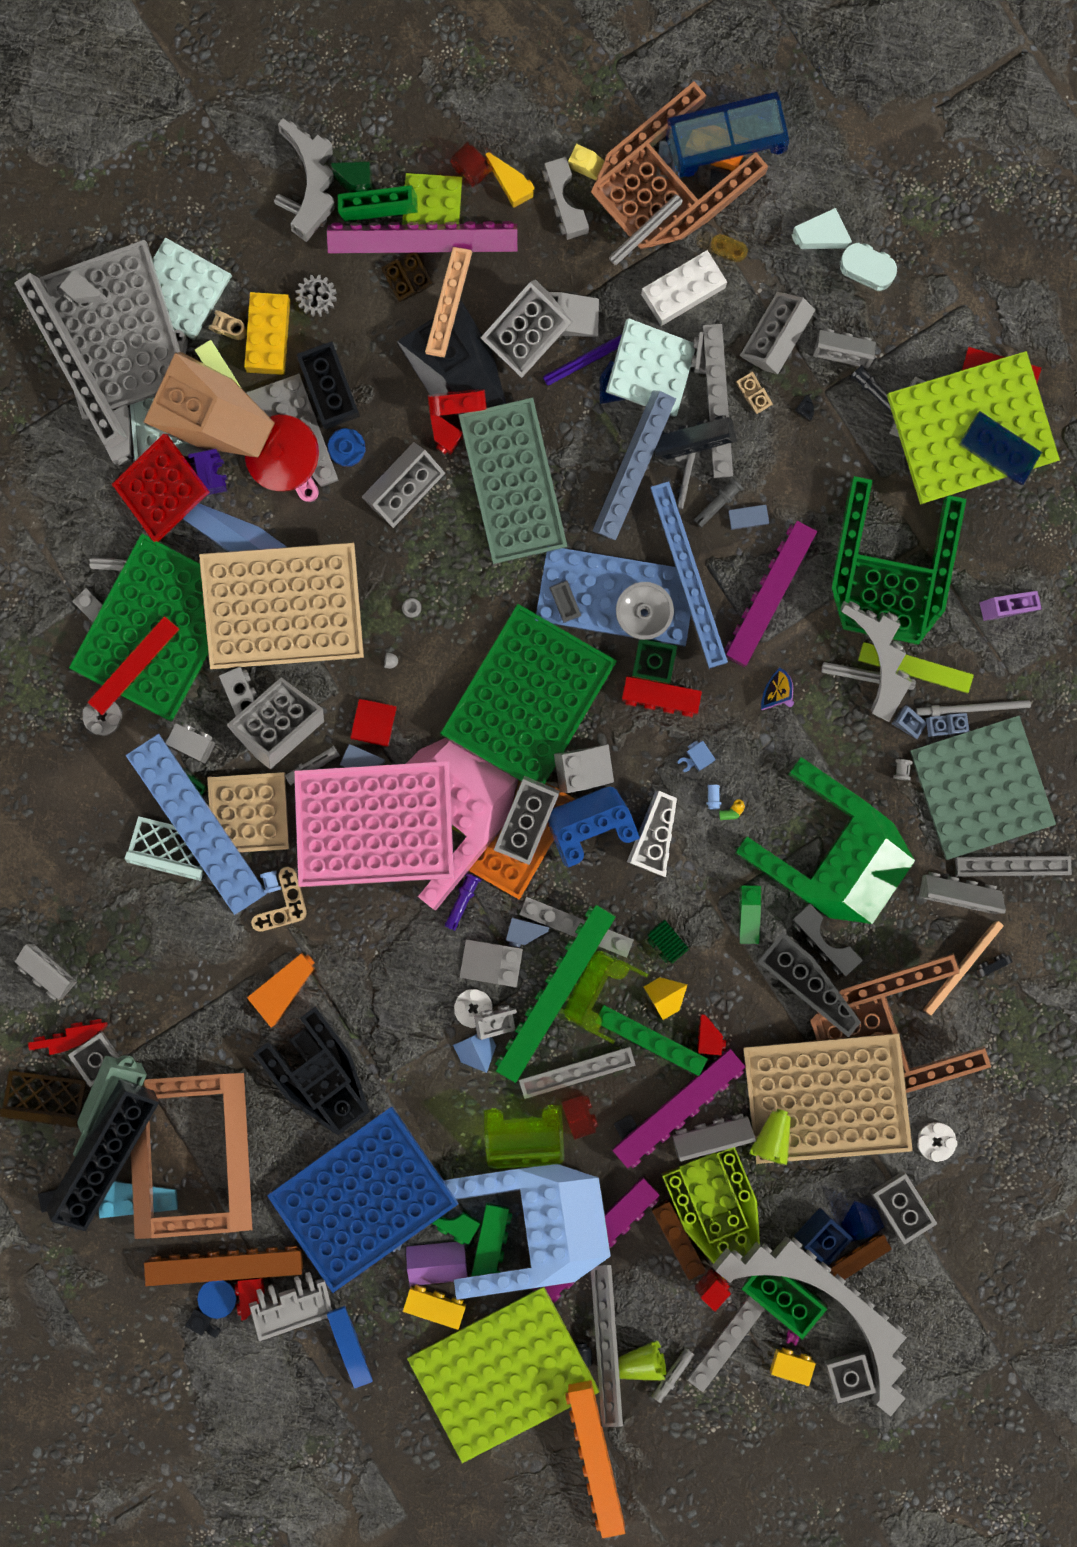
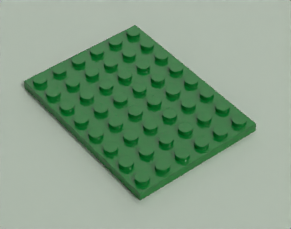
(150, 586)
(528, 697)

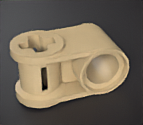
(224, 325)

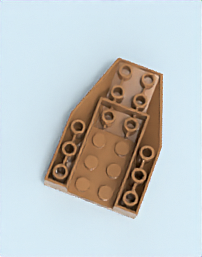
(208, 409)

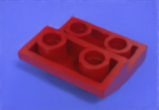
(373, 722)

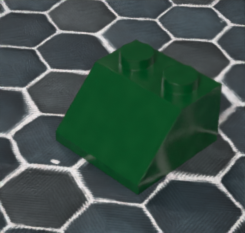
(353, 175)

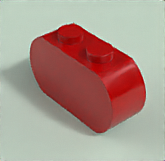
(457, 402)

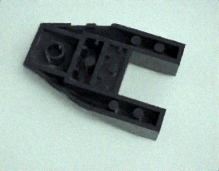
(326, 1083)

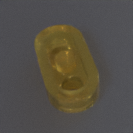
(730, 245)

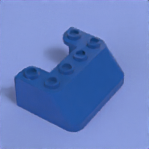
(587, 818)

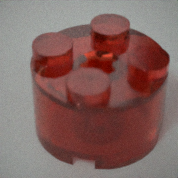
(471, 164)

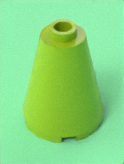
(773, 1139)
(643, 1363)

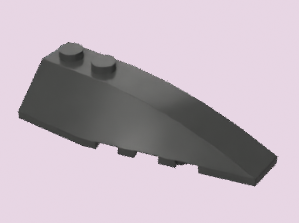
(807, 979)

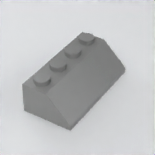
(777, 332)
(403, 484)
(713, 1138)

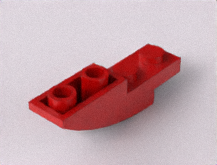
(75, 1036)

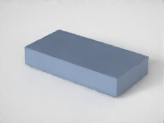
(748, 517)

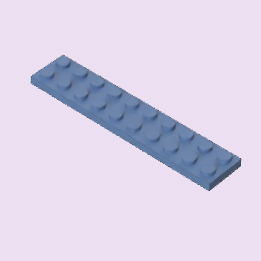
(196, 823)

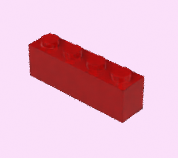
(662, 696)
(713, 1289)

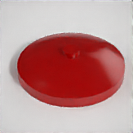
(287, 455)

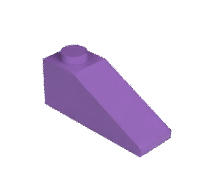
(1010, 605)

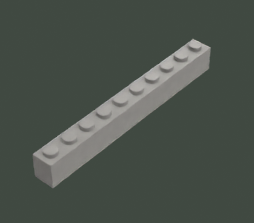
(71, 360)

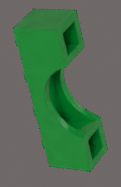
(461, 1227)

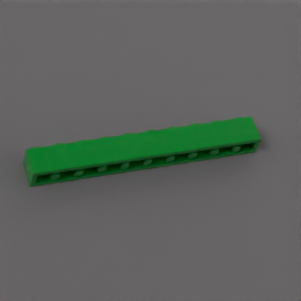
(555, 993)

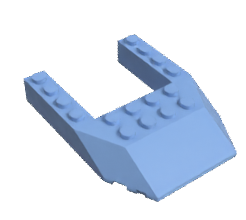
(561, 1224)

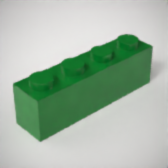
(377, 203)
(491, 1240)

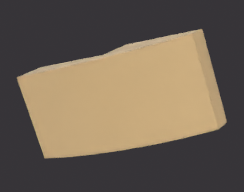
(753, 392)

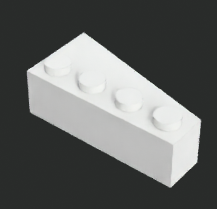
(652, 848)

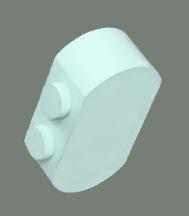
(868, 266)

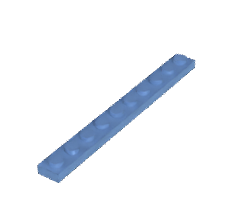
(688, 575)

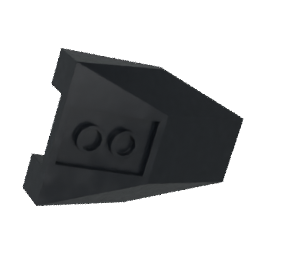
(466, 364)

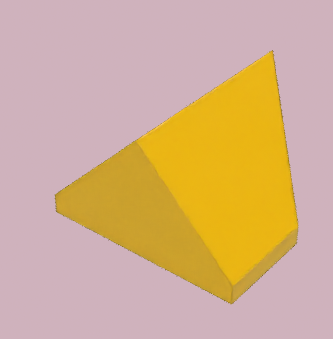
(666, 995)

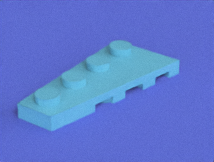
(120, 1200)

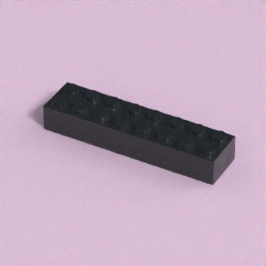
(102, 1155)

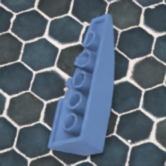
(230, 531)

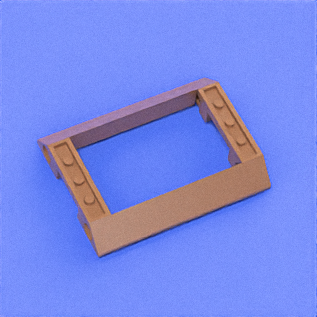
(240, 1212)

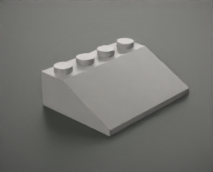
(527, 328)
(276, 722)
(962, 894)

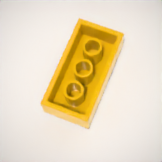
(267, 333)

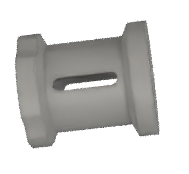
(903, 769)

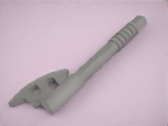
(684, 487)

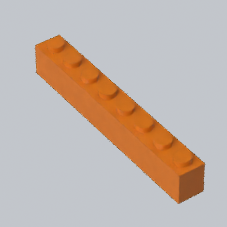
(596, 1459)

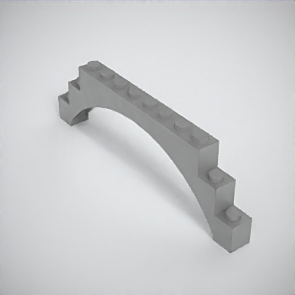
(793, 1262)

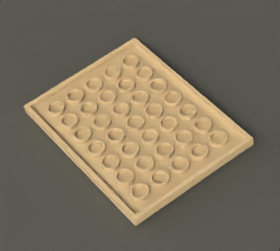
(281, 605)
(839, 1094)

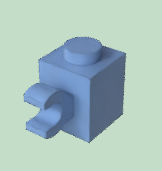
(699, 756)

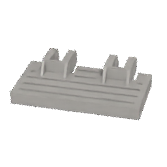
(292, 1310)

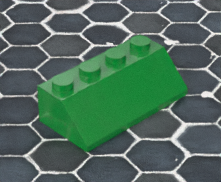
(786, 1301)

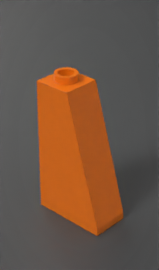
(279, 991)

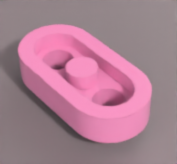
(302, 491)

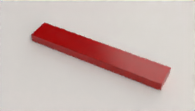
(133, 665)

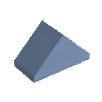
(909, 722)

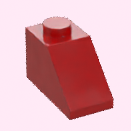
(445, 435)
(709, 1038)

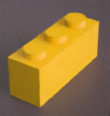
(434, 1307)

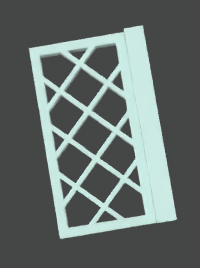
(161, 863)

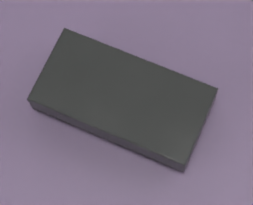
(565, 601)

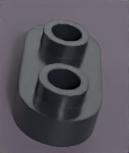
(986, 968)

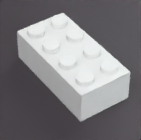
(684, 288)

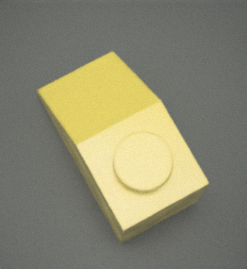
(585, 162)

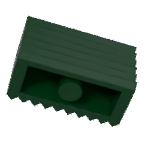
(667, 942)

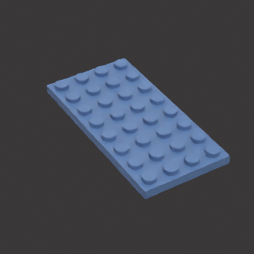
(597, 586)

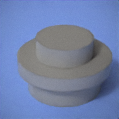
(411, 607)

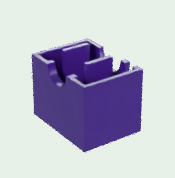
(206, 466)

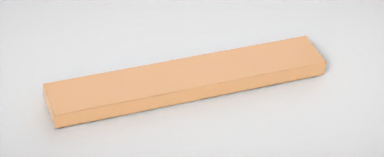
(448, 302)
(963, 967)

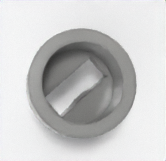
(390, 660)

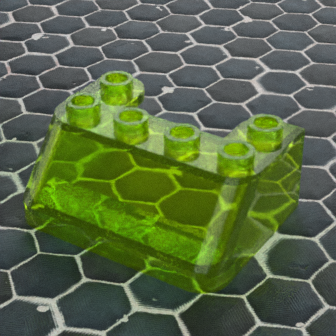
(524, 1141)

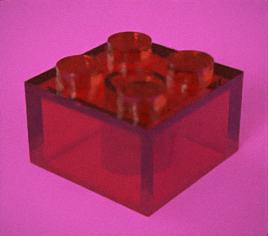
(578, 1115)

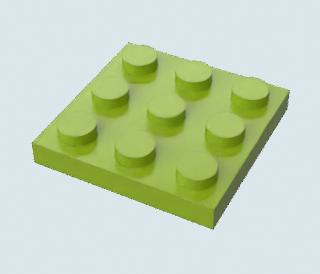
(436, 198)

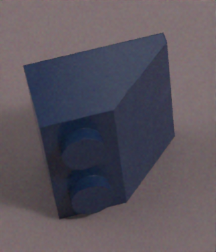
(823, 1237)

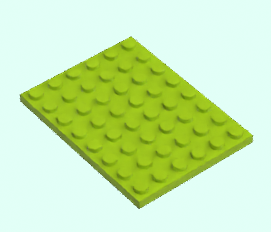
(939, 412)
(501, 1374)

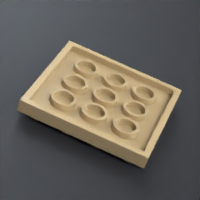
(251, 810)

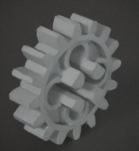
(325, 289)

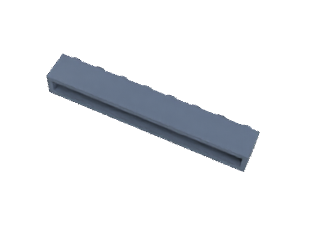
(634, 464)

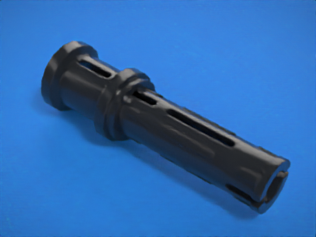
(868, 383)

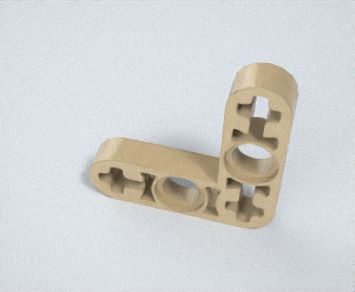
(287, 911)

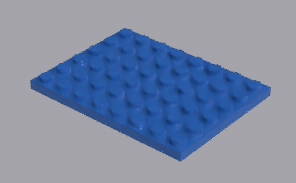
(362, 1199)

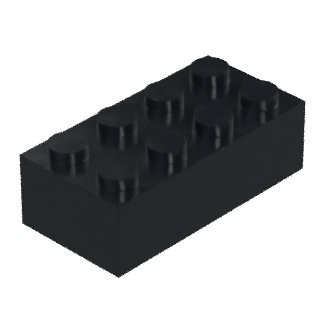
(328, 385)

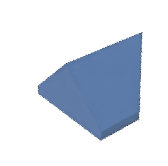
(476, 1052)

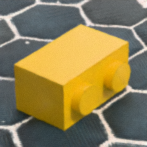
(792, 1366)

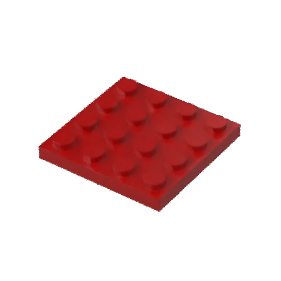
(160, 488)

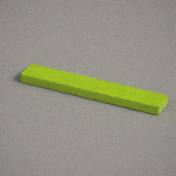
(922, 670)

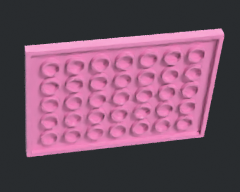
(374, 824)

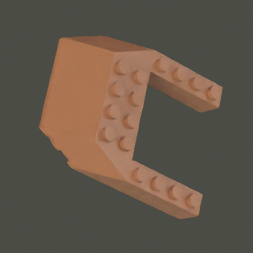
(634, 194)
(872, 1009)

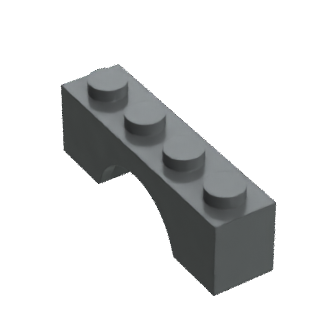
(809, 921)

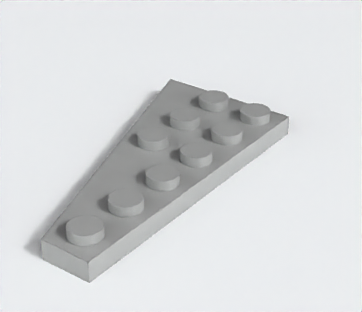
(291, 399)

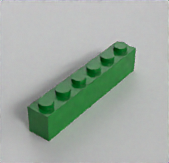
(652, 1040)

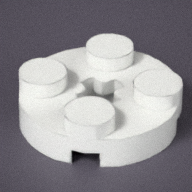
(462, 1006)
(925, 1141)

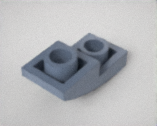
(947, 724)

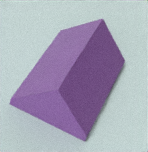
(436, 1263)

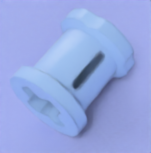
(270, 882)

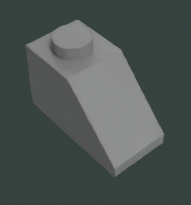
(80, 289)

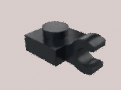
(200, 1323)

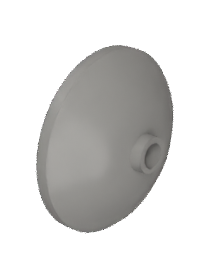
(648, 597)

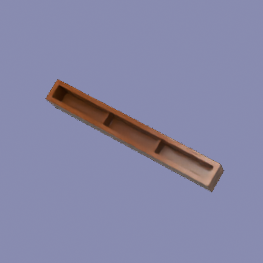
(223, 1266)

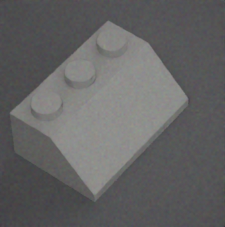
(844, 348)
(45, 971)

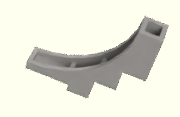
(316, 203)
(892, 682)

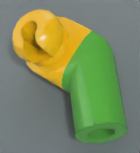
(734, 812)

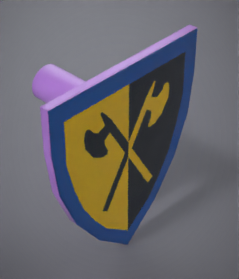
(778, 690)

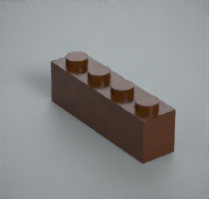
(678, 1239)

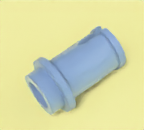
(713, 797)

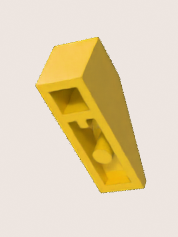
(512, 182)

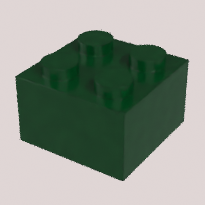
(654, 661)

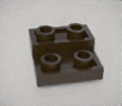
(407, 276)

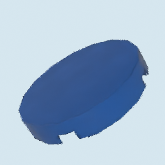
(346, 447)
(217, 1299)

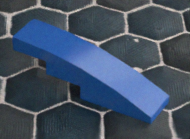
(349, 1347)

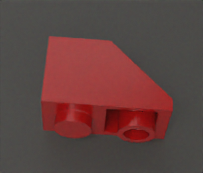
(247, 1294)

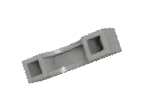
(572, 220)

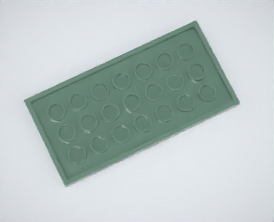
(513, 481)

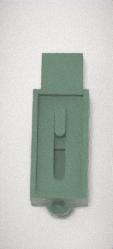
(109, 1074)

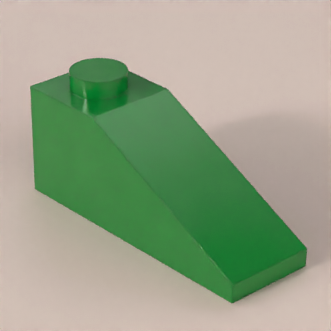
(750, 914)

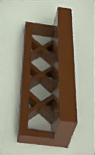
(860, 1256)

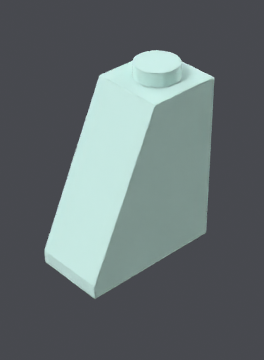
(822, 232)

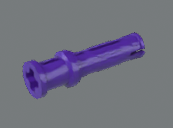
(465, 893)

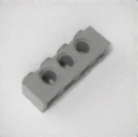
(230, 681)

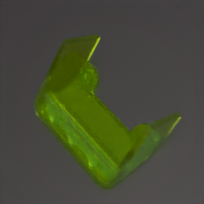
(589, 987)

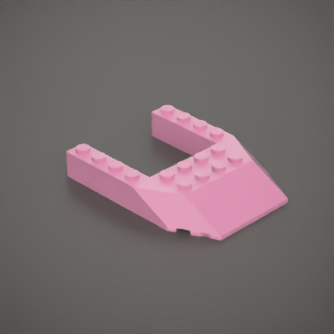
(479, 808)

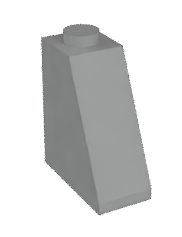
(122, 452)

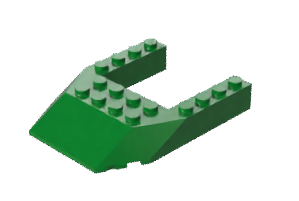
(885, 586)
(858, 868)

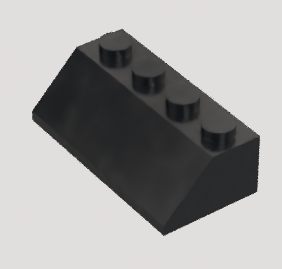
(696, 438)

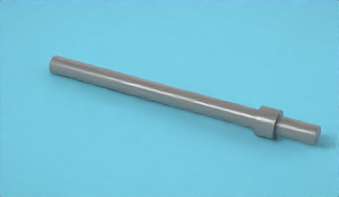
(936, 710)

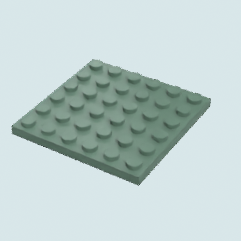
(982, 787)

